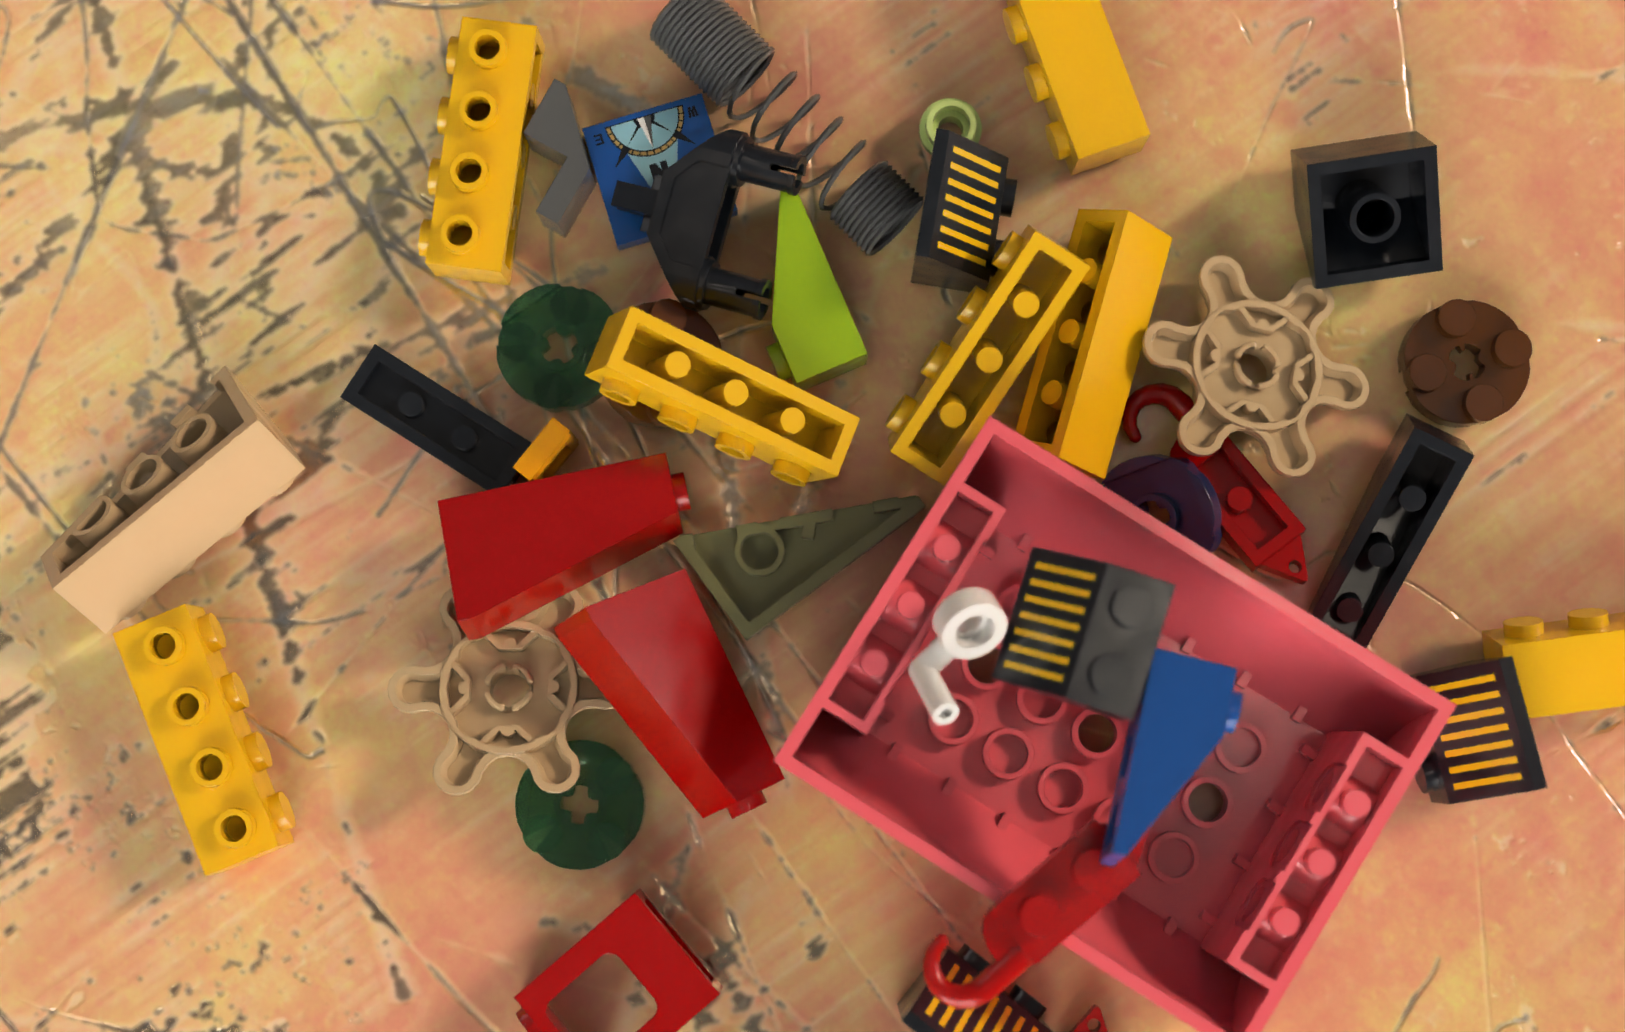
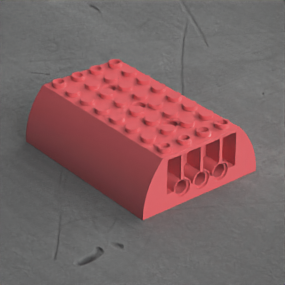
(1302, 779)

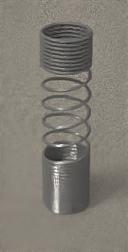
(726, 60)

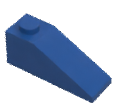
(1175, 728)

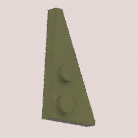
(775, 564)

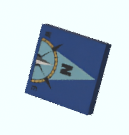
(639, 148)

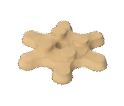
(1285, 342)
(486, 730)

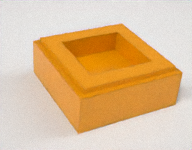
(547, 452)

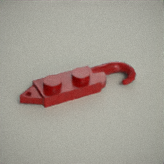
(1253, 515)
(1037, 915)

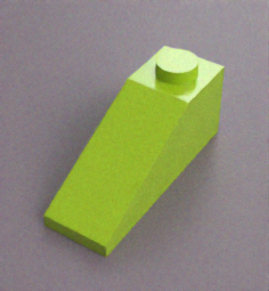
(809, 312)

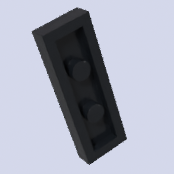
(436, 420)

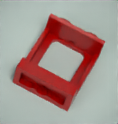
(650, 951)

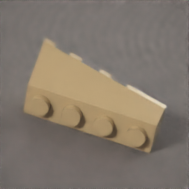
(172, 505)

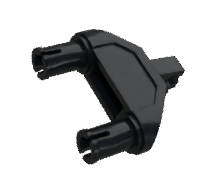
(691, 213)

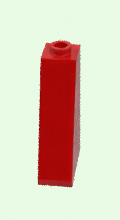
(554, 534)
(676, 691)

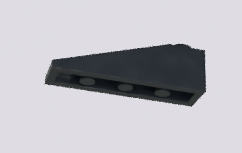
(1390, 527)

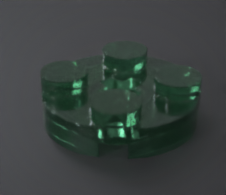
(524, 342)
(604, 834)

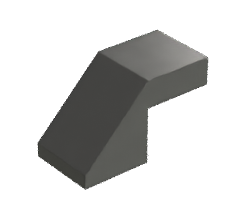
(557, 136)

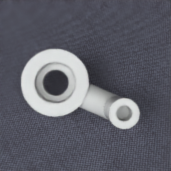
(966, 628)

